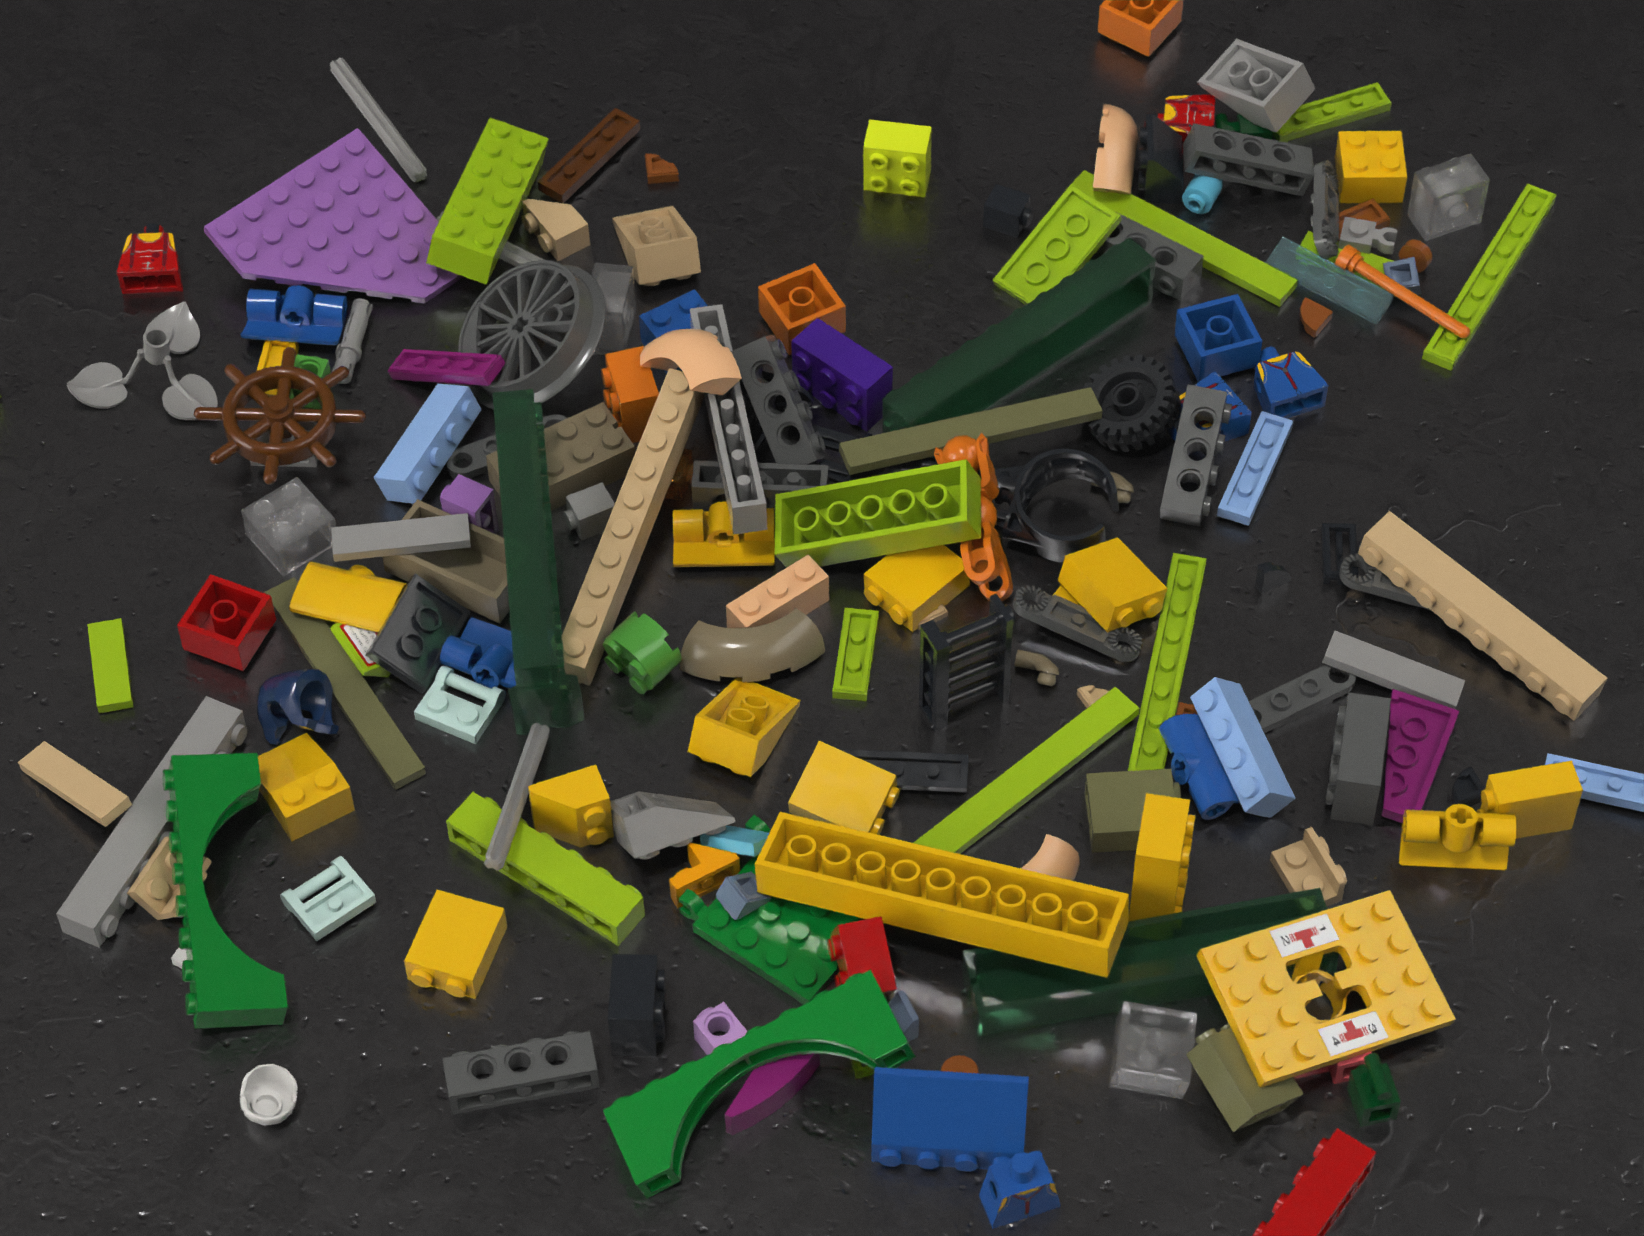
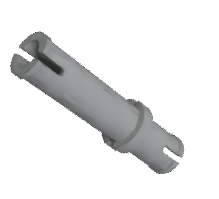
(349, 350)

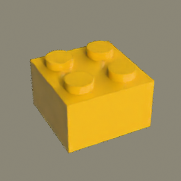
(1370, 166)

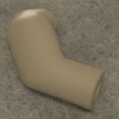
(1123, 488)
(1040, 663)

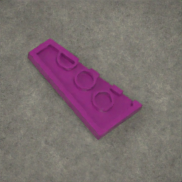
(1415, 749)

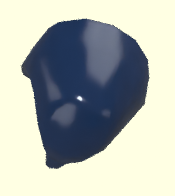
(288, 693)

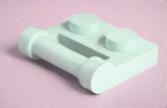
(457, 714)
(333, 905)

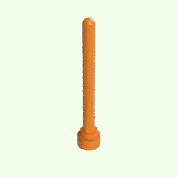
(1352, 261)

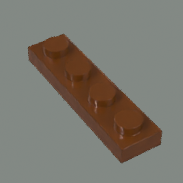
(589, 155)

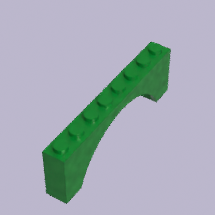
(223, 980)
(660, 1118)

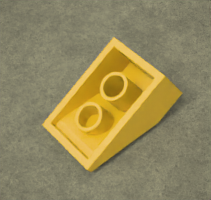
(741, 726)
(303, 786)

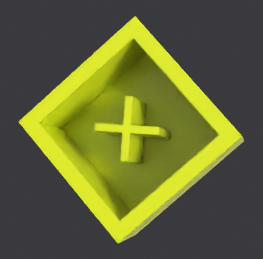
(897, 158)

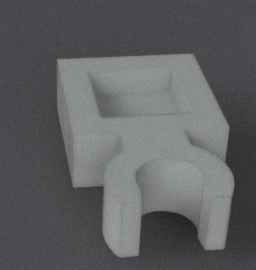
(1363, 236)

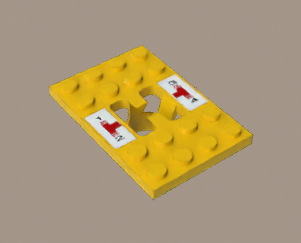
(1269, 1006)

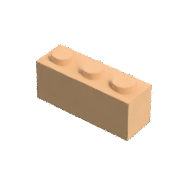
(798, 586)

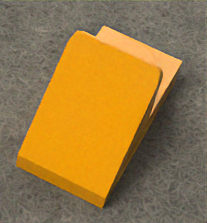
(707, 871)

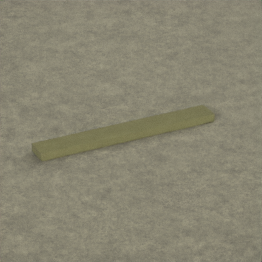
(995, 424)
(349, 690)

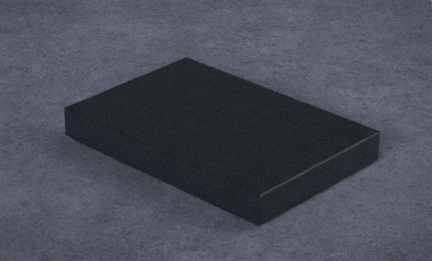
(416, 632)

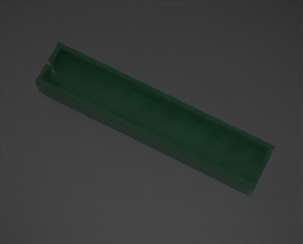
(1027, 341)
(528, 545)
(1150, 968)

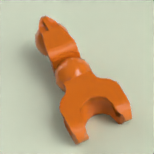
(981, 557)

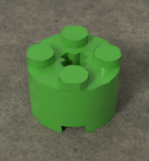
(640, 652)

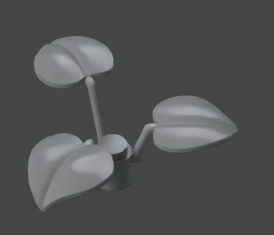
(171, 331)

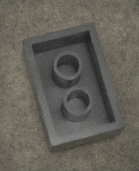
(1357, 758)

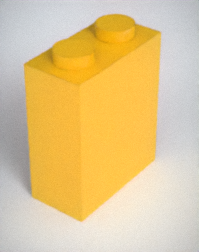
(915, 583)
(1112, 584)
(844, 791)
(1539, 796)
(455, 944)

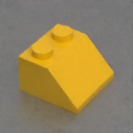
(573, 807)

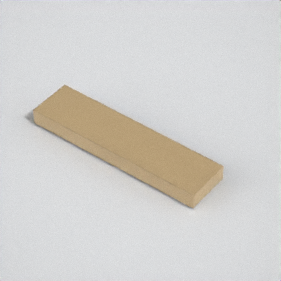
(75, 783)

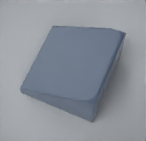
(1404, 272)
(740, 895)
(905, 1015)

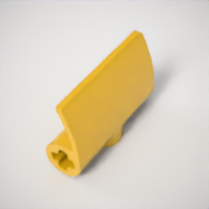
(708, 540)
(345, 595)
(1456, 838)

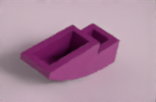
(768, 1090)

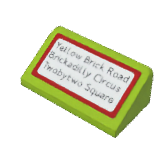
(356, 644)

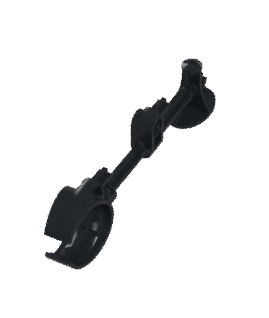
(1015, 484)

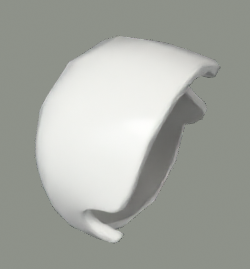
(268, 1094)

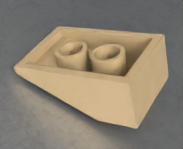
(658, 245)

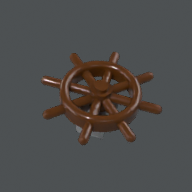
(281, 429)

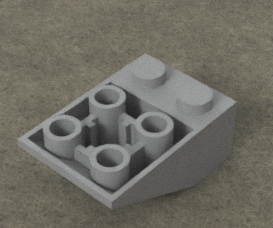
(655, 821)

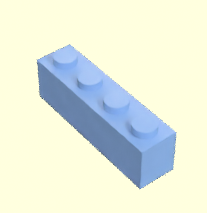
(427, 443)
(1242, 747)

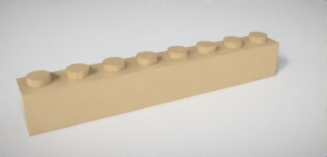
(1482, 616)

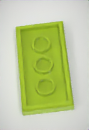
(1057, 245)

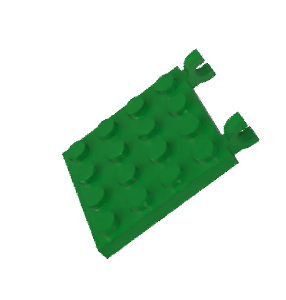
(776, 941)

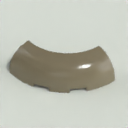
(751, 651)

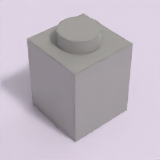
(588, 510)

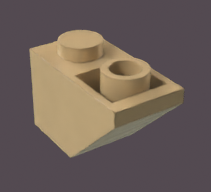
(557, 227)

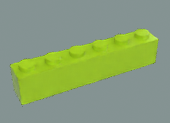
(551, 871)

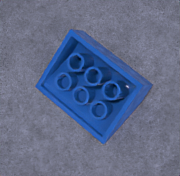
(947, 1118)

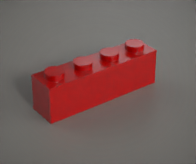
(1321, 1188)

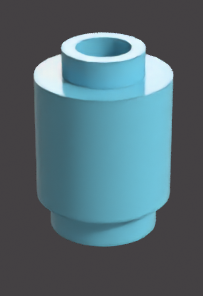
(1201, 193)

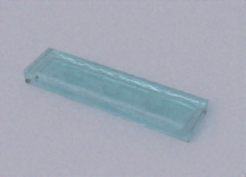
(1330, 280)

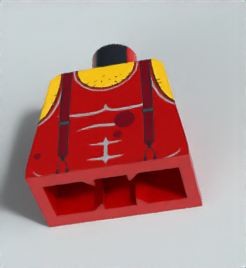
(1185, 110)
(149, 262)

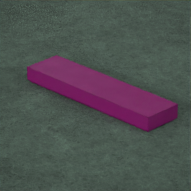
(446, 367)

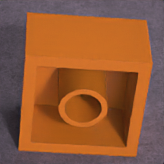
(1139, 23)
(797, 300)
(629, 391)

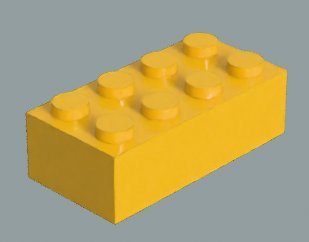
(1161, 857)

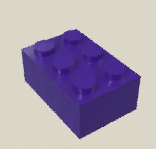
(841, 374)

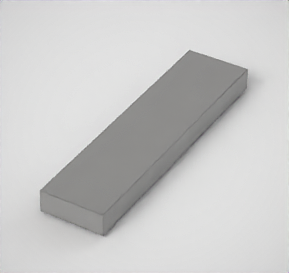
(400, 537)
(1392, 670)

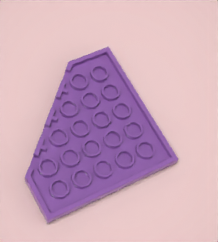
(336, 226)

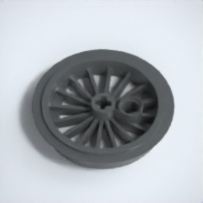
(539, 320)

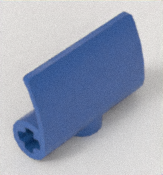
(295, 316)
(482, 652)
(1198, 765)

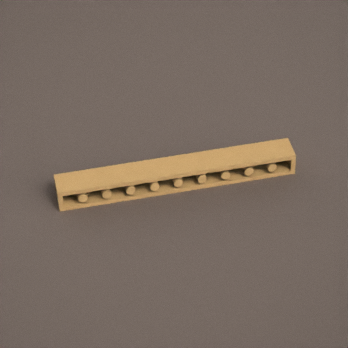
(629, 526)

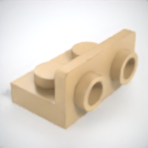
(1309, 866)
(155, 885)

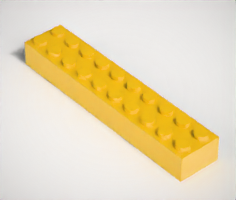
(943, 893)

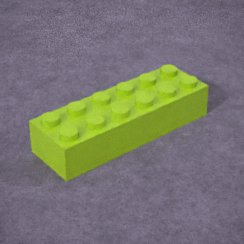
(487, 201)
(879, 515)

